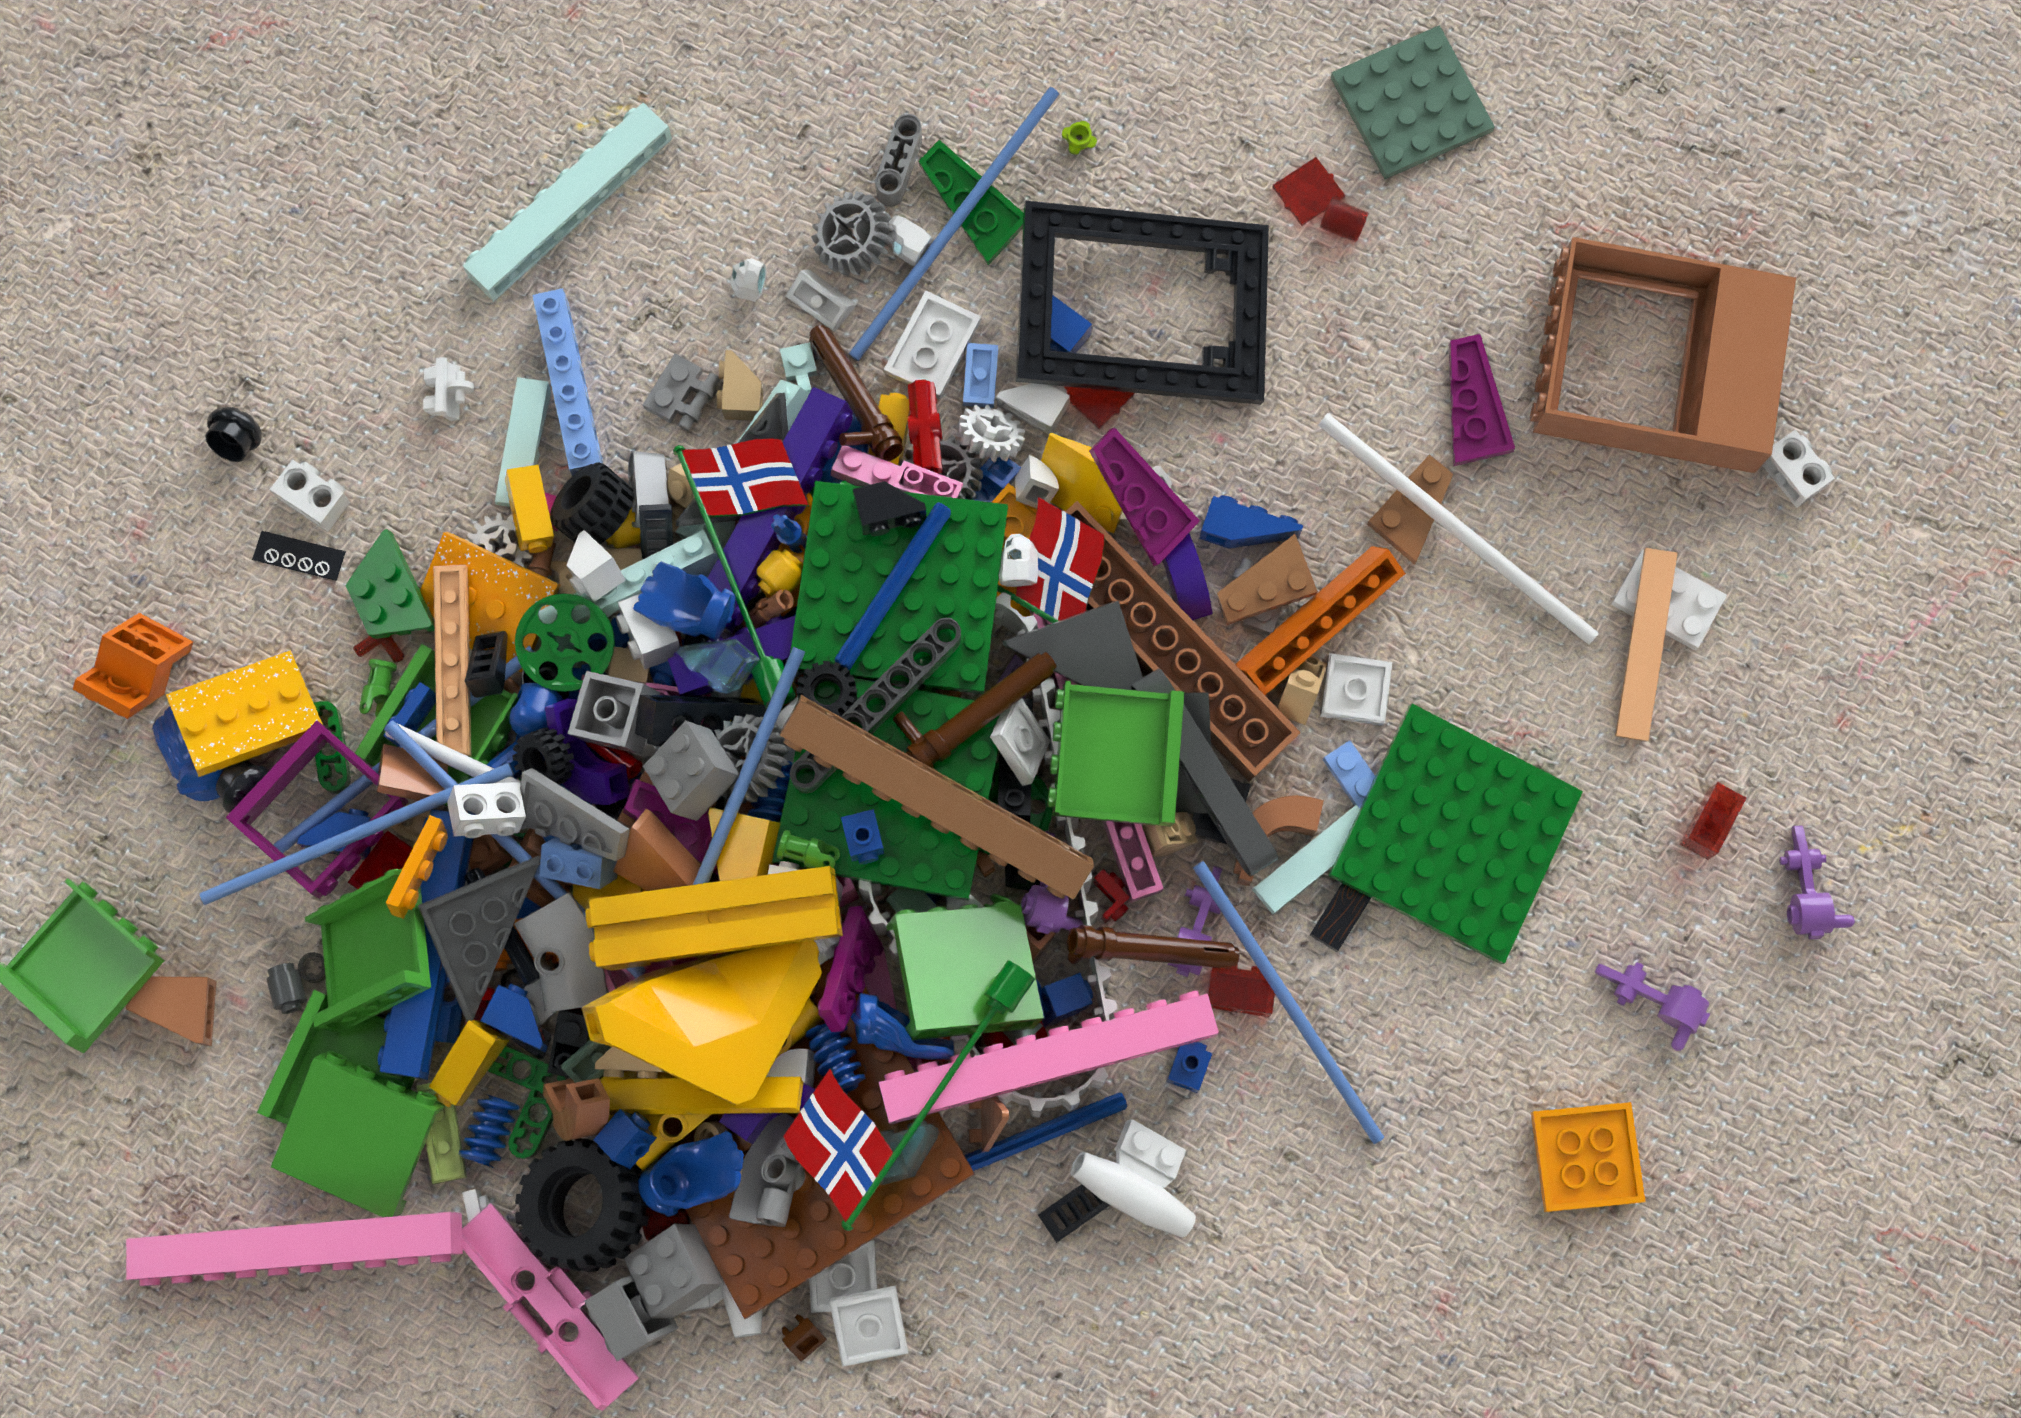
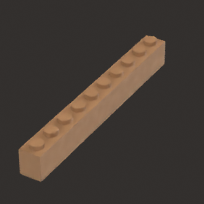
(937, 798)

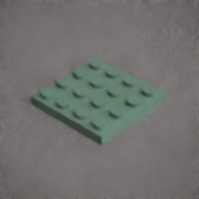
(1412, 102)

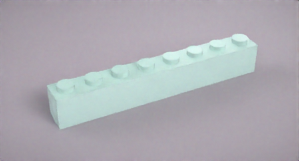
(567, 201)

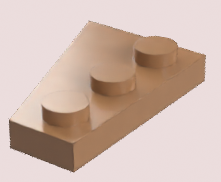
(1401, 520)
(1269, 584)

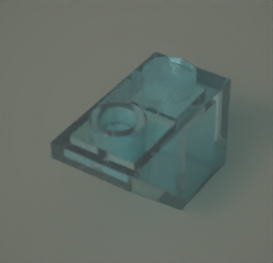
(721, 662)
(914, 1152)

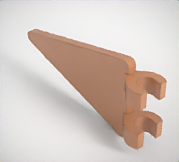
(993, 1119)

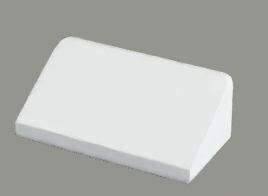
(820, 299)

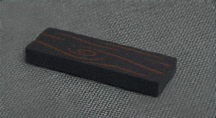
(1340, 917)

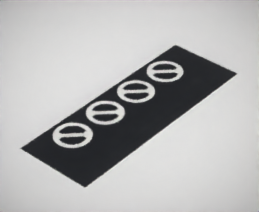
(299, 555)

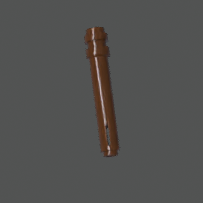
(875, 427)
(938, 743)
(1108, 944)

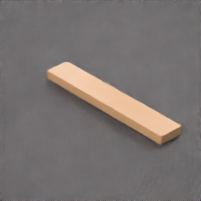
(1646, 644)
(452, 657)

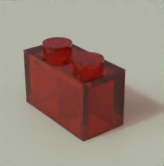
(1713, 821)
(1240, 991)

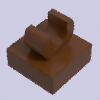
(803, 1338)

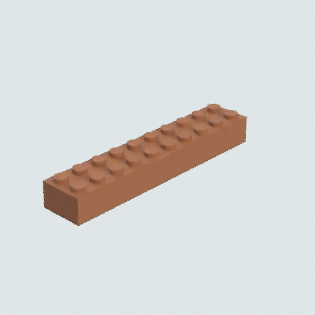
(1242, 719)

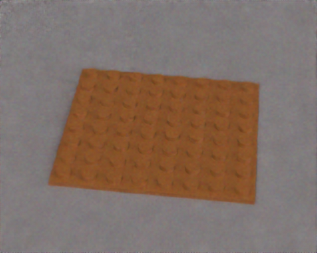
(770, 1261)

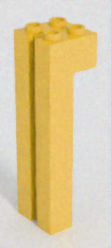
(713, 918)

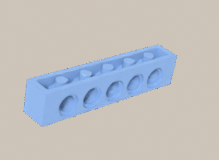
(567, 379)

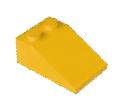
(1080, 481)

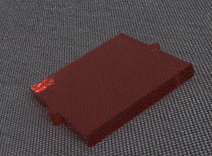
(1308, 191)
(1097, 404)

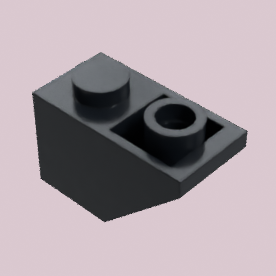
(886, 507)
(568, 1038)

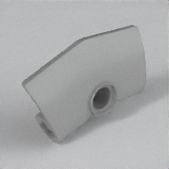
(564, 931)
(768, 1178)

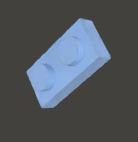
(980, 375)
(1350, 772)

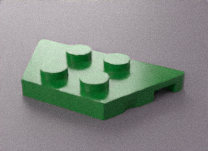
(387, 592)

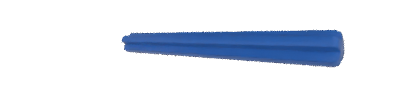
(893, 585)
(1047, 1131)

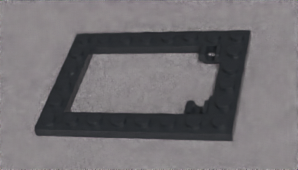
(1245, 262)

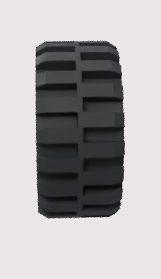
(543, 1206)

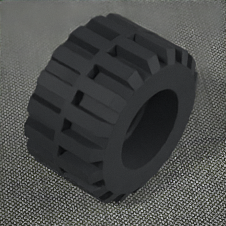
(592, 502)

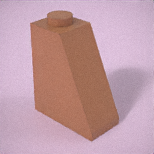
(656, 857)
(178, 1005)

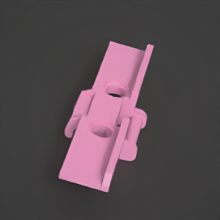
(501, 1258)

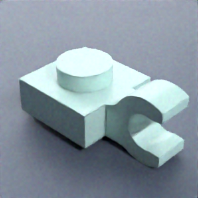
(799, 364)

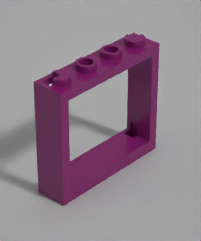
(275, 782)

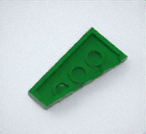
(994, 218)

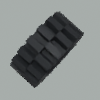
(835, 674)
(552, 749)

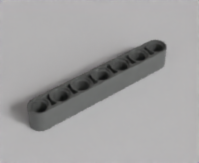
(883, 690)
(1216, 788)

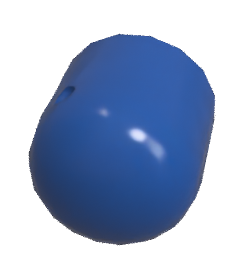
(529, 711)

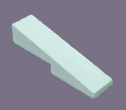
(524, 430)
(1305, 865)

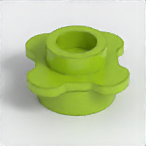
(1079, 129)

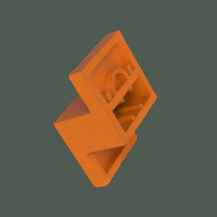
(132, 665)

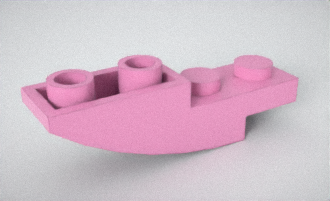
(864, 469)

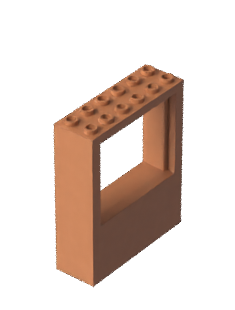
(1728, 363)

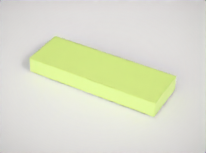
(444, 1144)

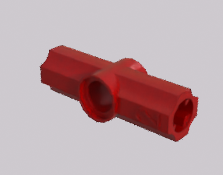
(925, 425)

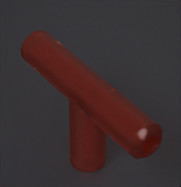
(388, 643)

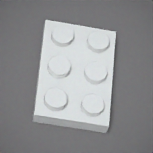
(932, 342)
(1690, 609)

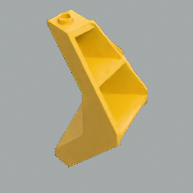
(711, 1017)

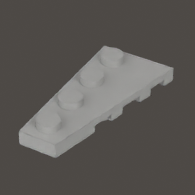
(564, 815)

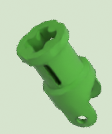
(377, 685)
(810, 852)

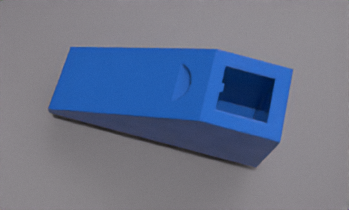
(1241, 526)

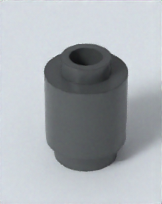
(286, 988)

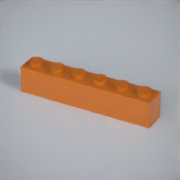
(1320, 618)

